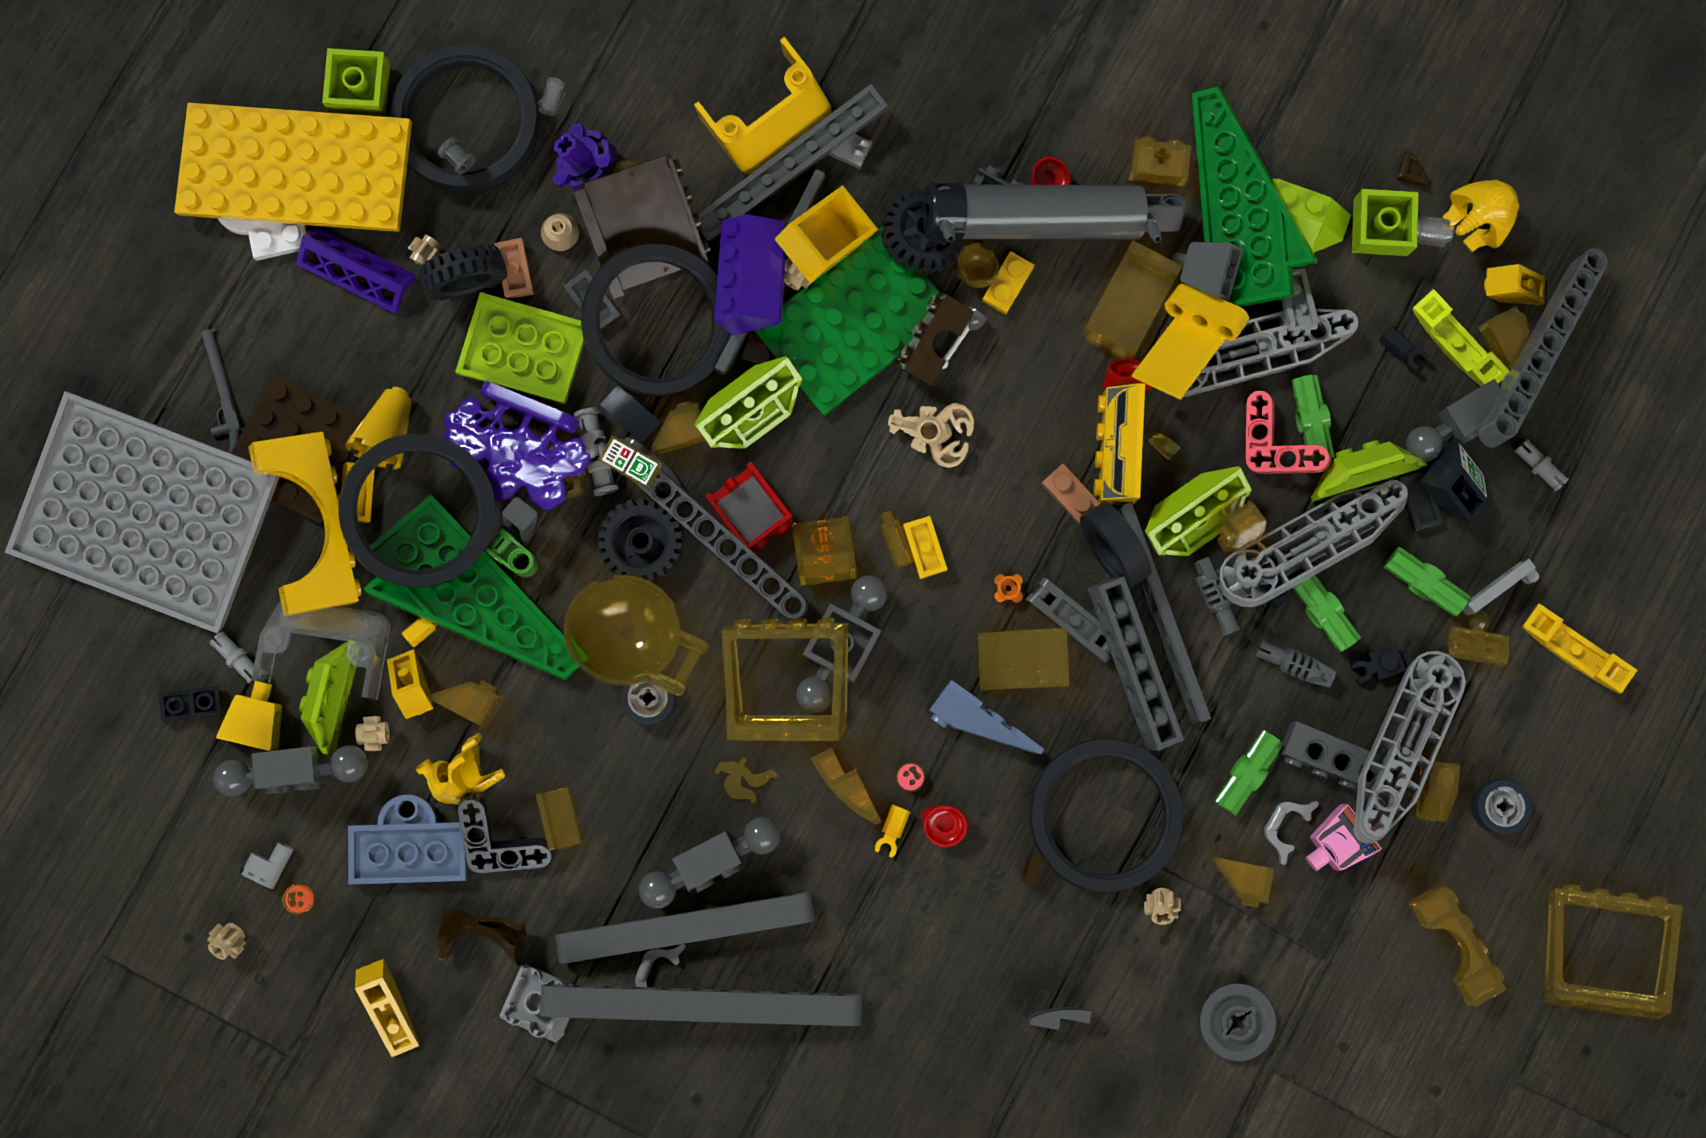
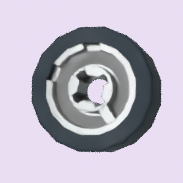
(644, 713)
(1491, 818)

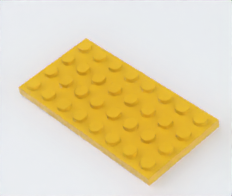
(293, 167)

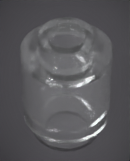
(1434, 231)

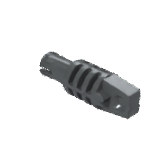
(1215, 600)
(1297, 664)

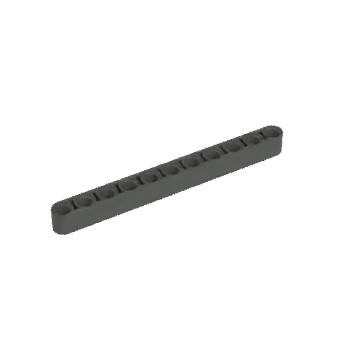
(700, 1005)

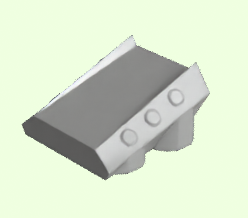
(523, 1004)

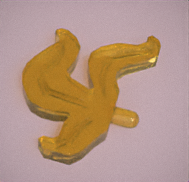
(733, 781)

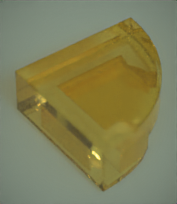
(1164, 445)

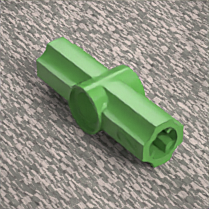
(1312, 415)
(1427, 581)
(1326, 613)
(1248, 772)

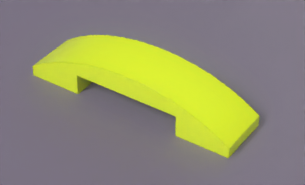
(1456, 341)

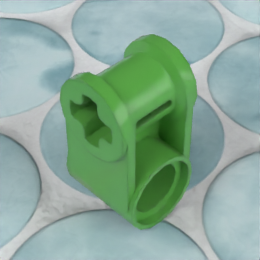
(508, 551)

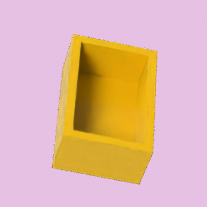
(826, 234)

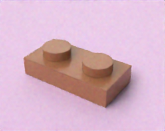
(518, 279)
(1070, 492)

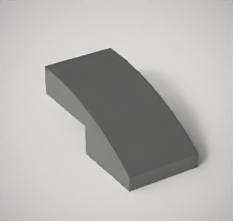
(577, 289)
(1051, 1017)

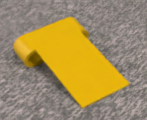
(1190, 339)

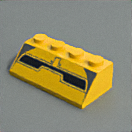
(1120, 444)

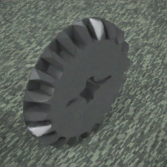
(1258, 1022)

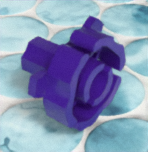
(582, 156)

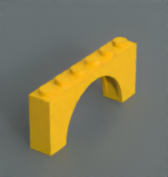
(307, 463)

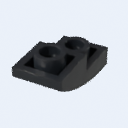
(631, 414)
(190, 704)

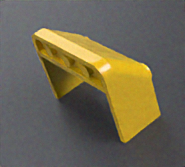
(777, 128)

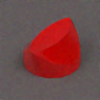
(1050, 172)
(1120, 373)
(945, 825)

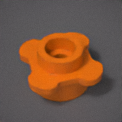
(1014, 582)

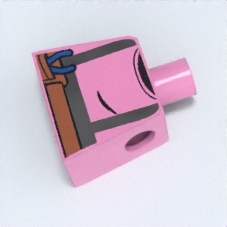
(1337, 842)

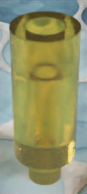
(896, 541)

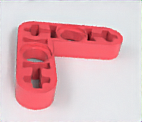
(1266, 445)

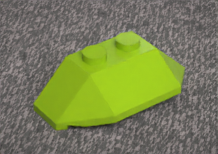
(1316, 214)
(750, 405)
(1365, 467)
(1196, 511)
(327, 698)

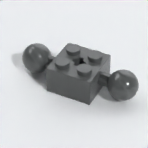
(1456, 421)
(868, 595)
(290, 768)
(709, 860)

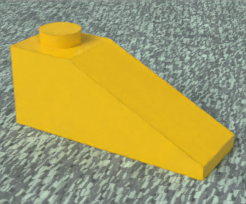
(385, 1007)

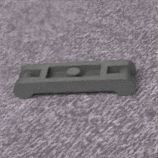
(1070, 615)

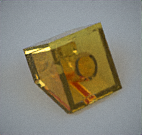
(824, 551)

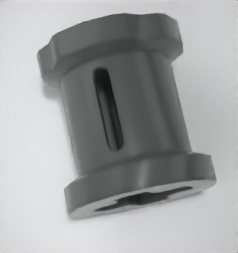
(456, 155)

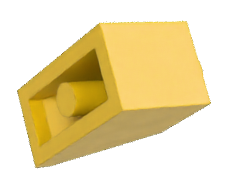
(1515, 285)
(409, 684)

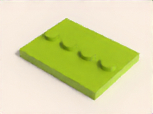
(522, 348)

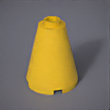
(385, 420)

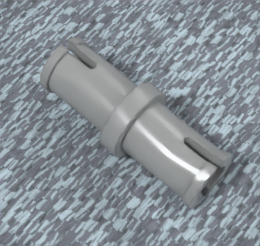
(1541, 465)
(234, 656)

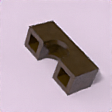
(919, 357)

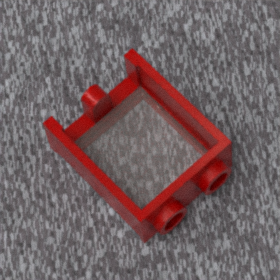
(750, 508)

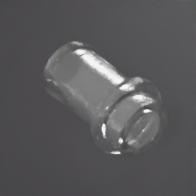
(551, 97)

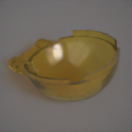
(628, 634)

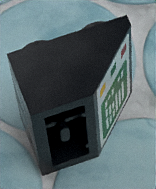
(1457, 483)

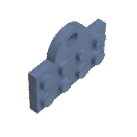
(405, 847)

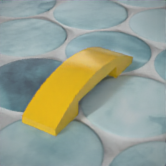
(1577, 650)

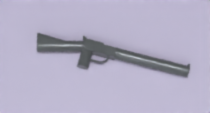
(232, 424)

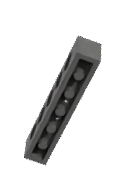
(1135, 663)

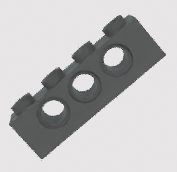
(1301, 736)

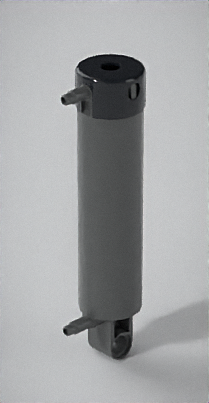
(1047, 212)

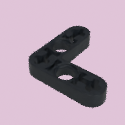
(486, 847)

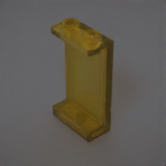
(1131, 301)

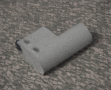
(266, 870)

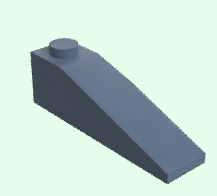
(965, 713)

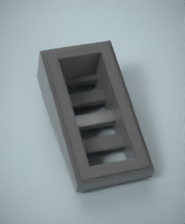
(519, 520)

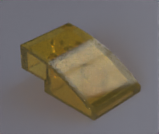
(1023, 659)
(846, 786)

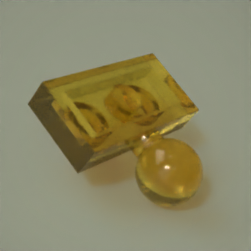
(1476, 644)

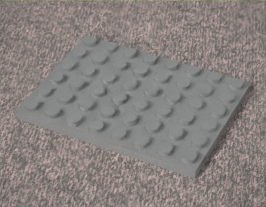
(142, 512)

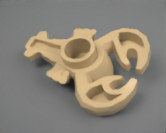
(935, 431)

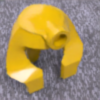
(1492, 203)
(462, 776)

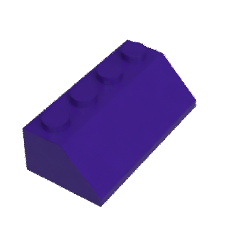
(750, 274)

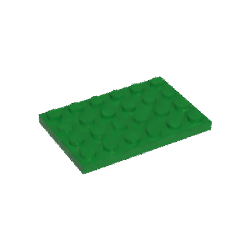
(849, 323)

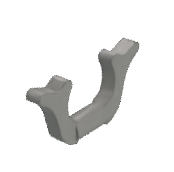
(1273, 824)
(650, 957)

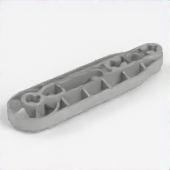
(1272, 345)
(1327, 532)
(1426, 676)

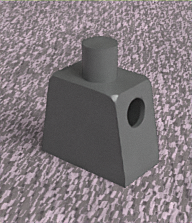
(1210, 267)

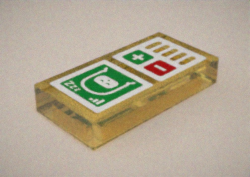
(630, 462)

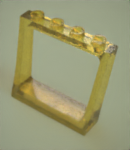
(785, 727)
(1606, 1000)

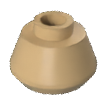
(564, 237)

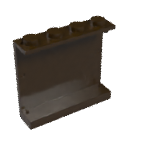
(638, 209)

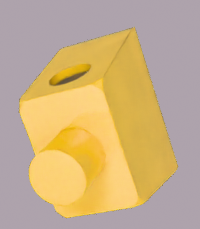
(253, 720)

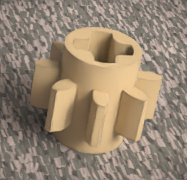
(424, 249)
(794, 277)
(372, 733)
(1162, 906)
(226, 941)

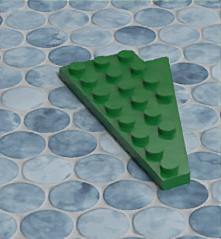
(1245, 205)
(478, 603)

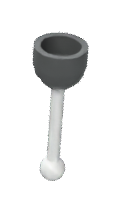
(975, 323)

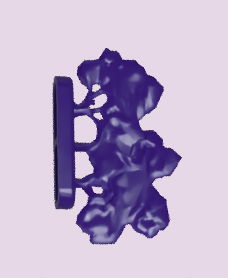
(517, 455)

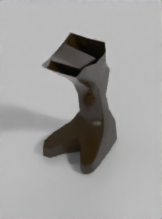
(506, 934)

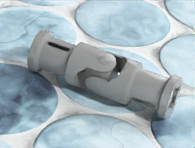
(595, 443)

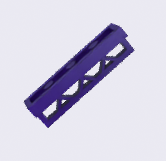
(354, 262)

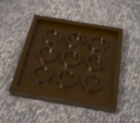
(294, 411)

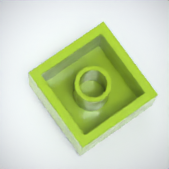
(356, 82)
(1385, 222)

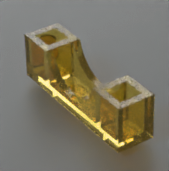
(1476, 976)

